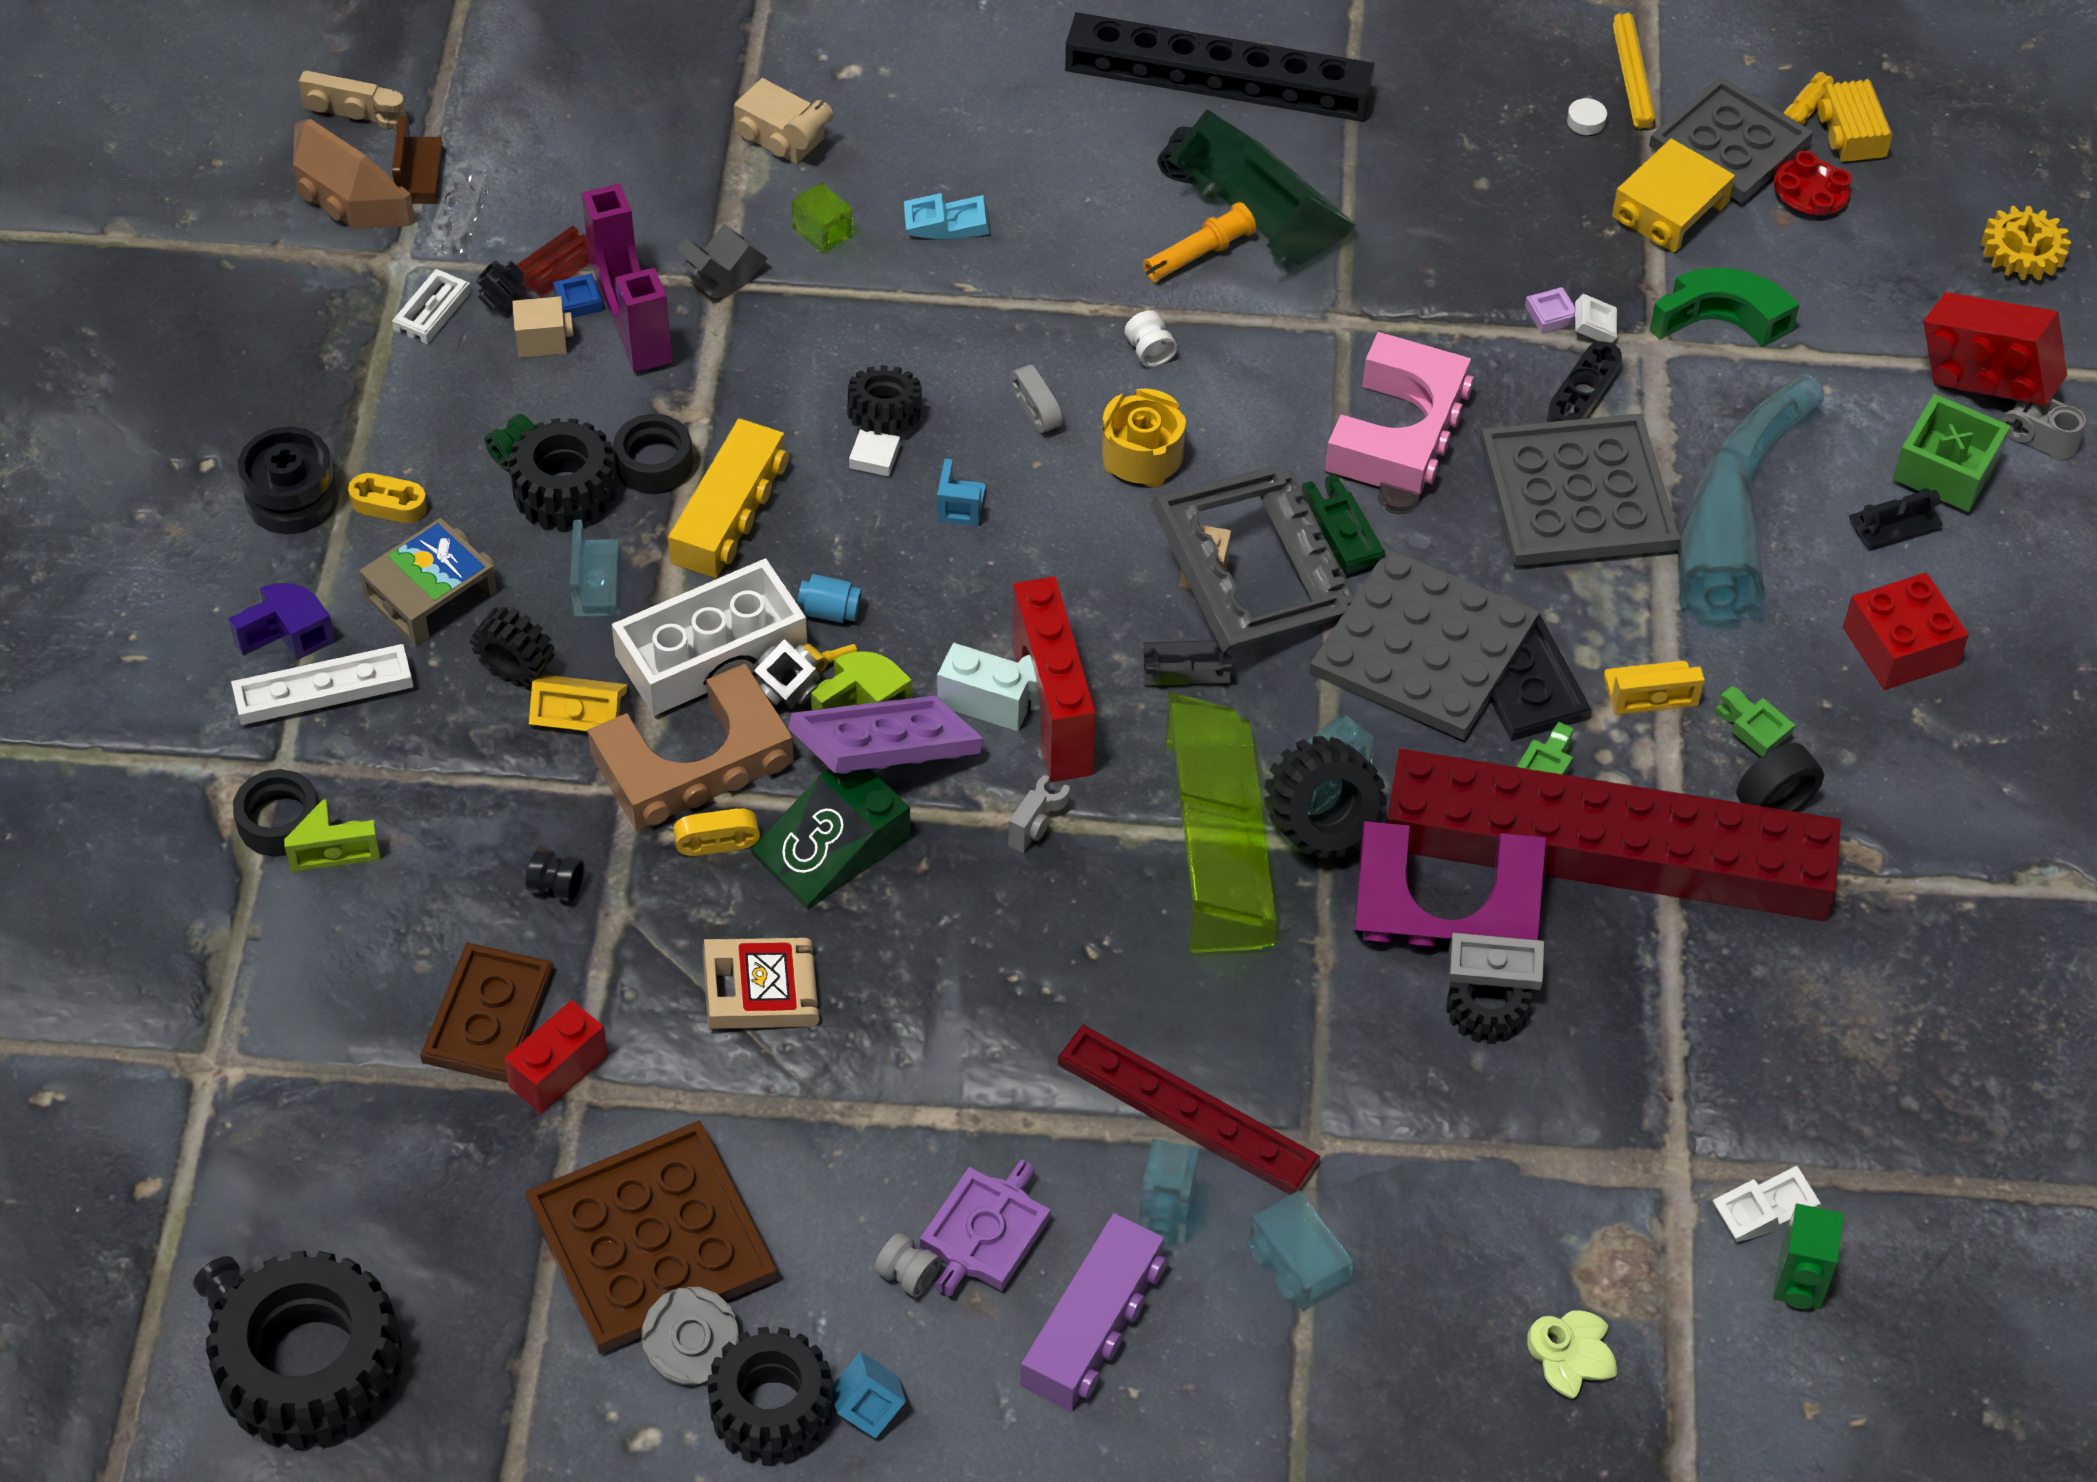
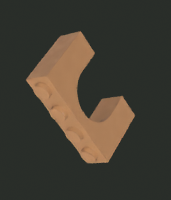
(658, 788)

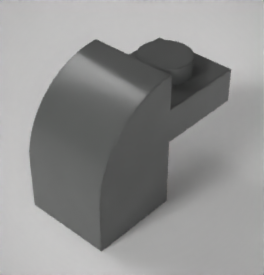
(723, 264)

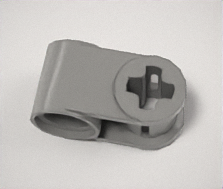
(2048, 428)

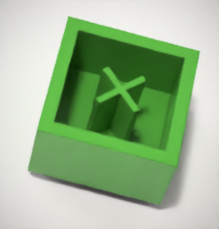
(1951, 452)

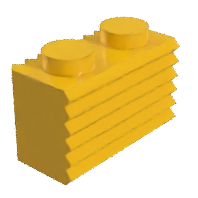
(1855, 121)

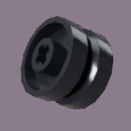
(288, 480)

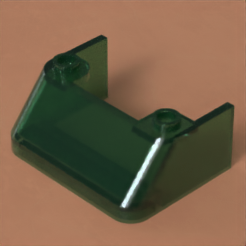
(1281, 201)

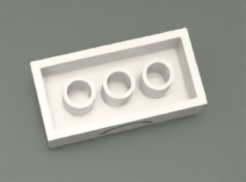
(705, 633)

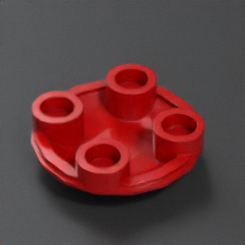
(1812, 184)

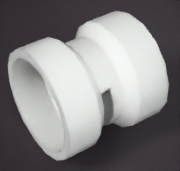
(1149, 336)

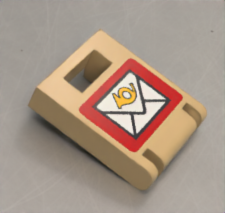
(770, 979)

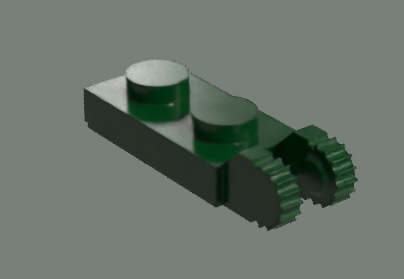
(1344, 525)

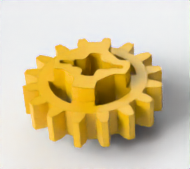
(2025, 242)

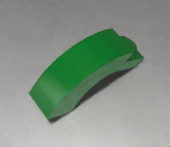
(1730, 296)

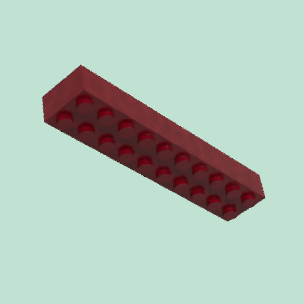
(1620, 834)

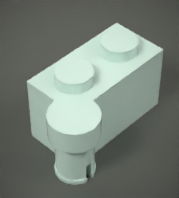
(988, 686)

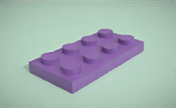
(885, 734)

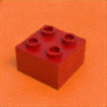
(1905, 631)

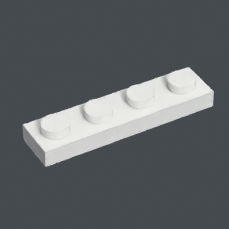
(322, 684)

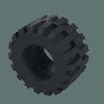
(556, 450)
(1301, 775)
(770, 1360)

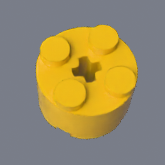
(1143, 437)

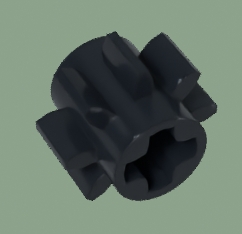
(500, 285)

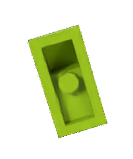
(321, 845)

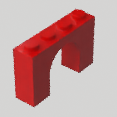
(1064, 696)

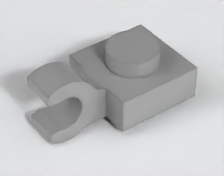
(1030, 818)

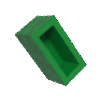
(1808, 1256)

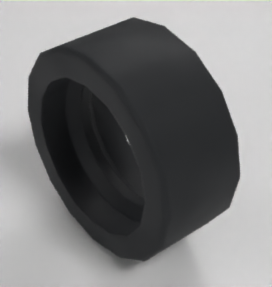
(650, 429)
(1782, 779)
(262, 788)

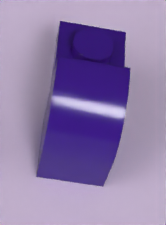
(285, 613)

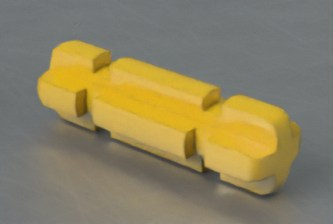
(1808, 98)

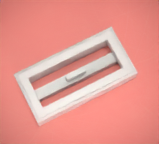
(438, 307)

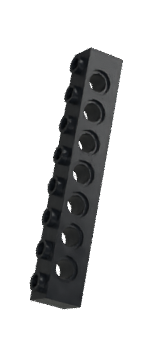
(1219, 66)

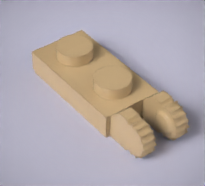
(351, 99)

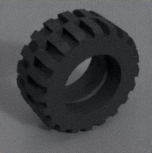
(292, 1295)

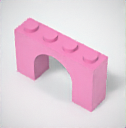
(1403, 455)

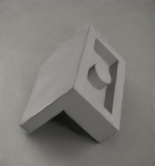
(1496, 961)

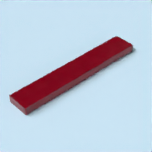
(1188, 1110)

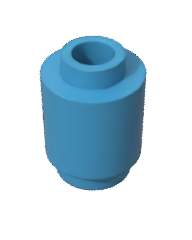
(829, 598)

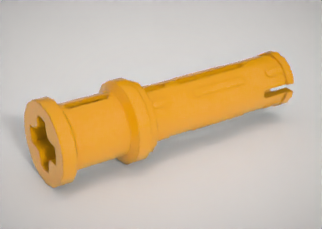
(1214, 235)

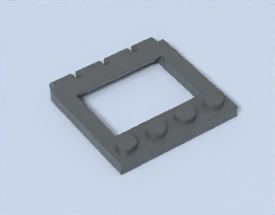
(1216, 589)

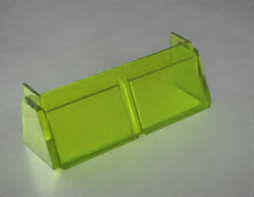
(1221, 826)

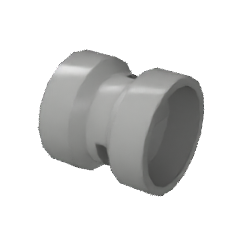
(909, 1265)

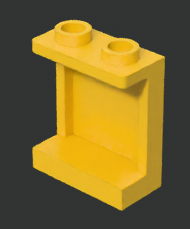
(1671, 194)

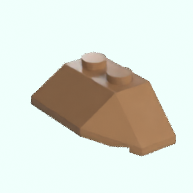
(346, 181)

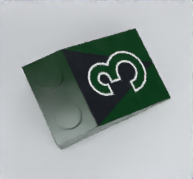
(833, 834)

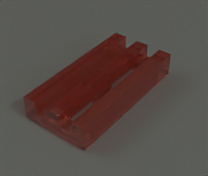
(552, 258)

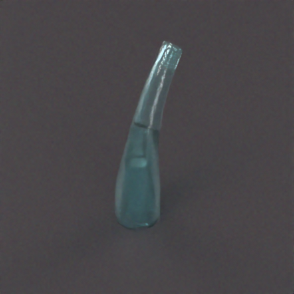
(1719, 540)

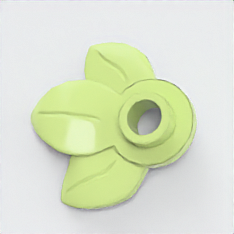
(1578, 1350)

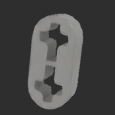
(1036, 398)

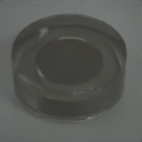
(1397, 499)

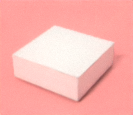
(1595, 319)
(874, 452)

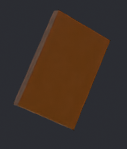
(486, 1011)

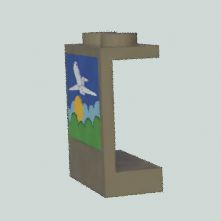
(424, 576)

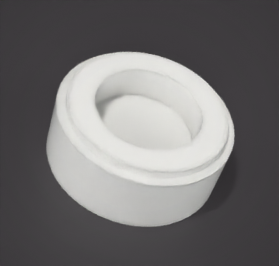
(1587, 116)

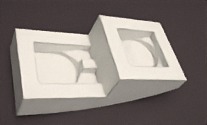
(1766, 1207)

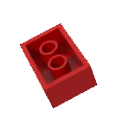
(1995, 348)

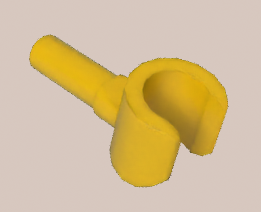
(828, 656)

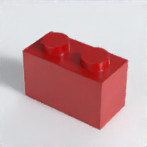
(556, 1056)

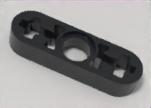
(1585, 372)

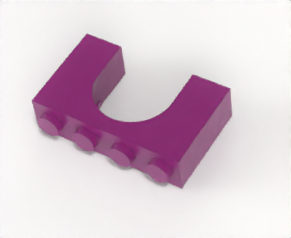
(632, 295)
(1388, 908)

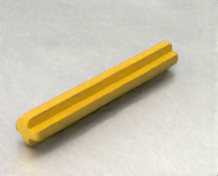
(1634, 71)

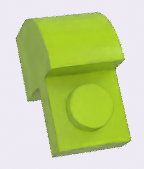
(862, 679)

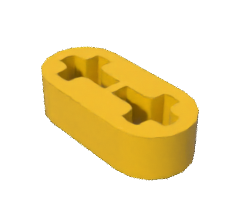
(387, 498)
(716, 832)

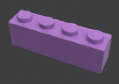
(1093, 1312)

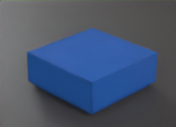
(579, 295)

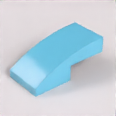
(940, 220)

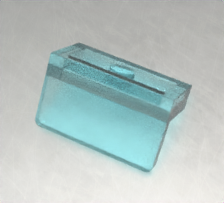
(593, 574)

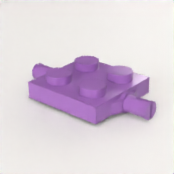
(985, 1228)

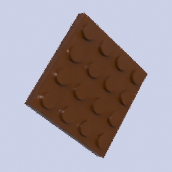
(647, 1227)

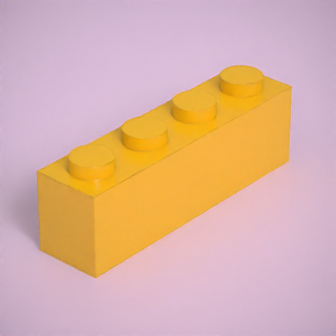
(728, 498)

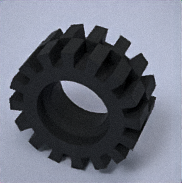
(884, 400)
(512, 646)
(1488, 1021)

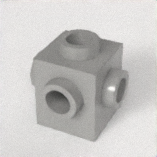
(783, 660)

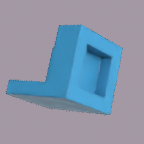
(959, 499)
(868, 1394)

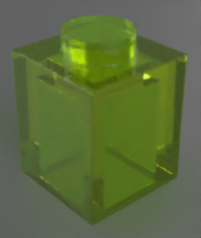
(822, 218)

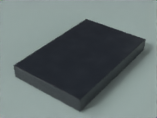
(1538, 689)

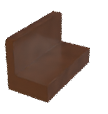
(417, 164)

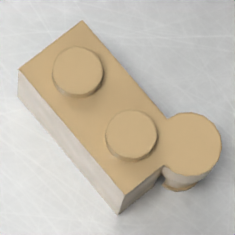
(781, 120)

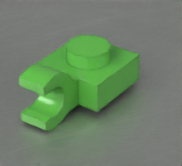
(1757, 725)
(1550, 756)

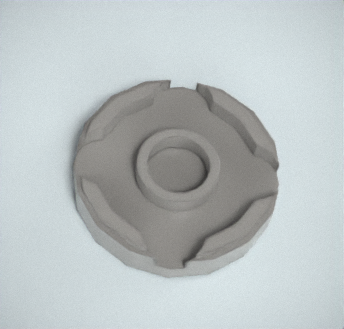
(687, 1333)

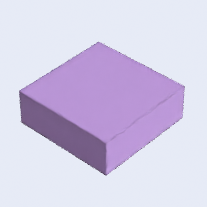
(1551, 310)

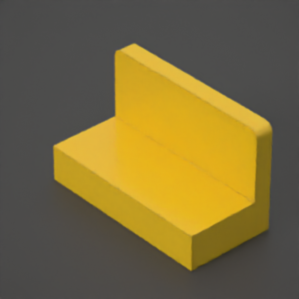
(1653, 687)
(574, 702)

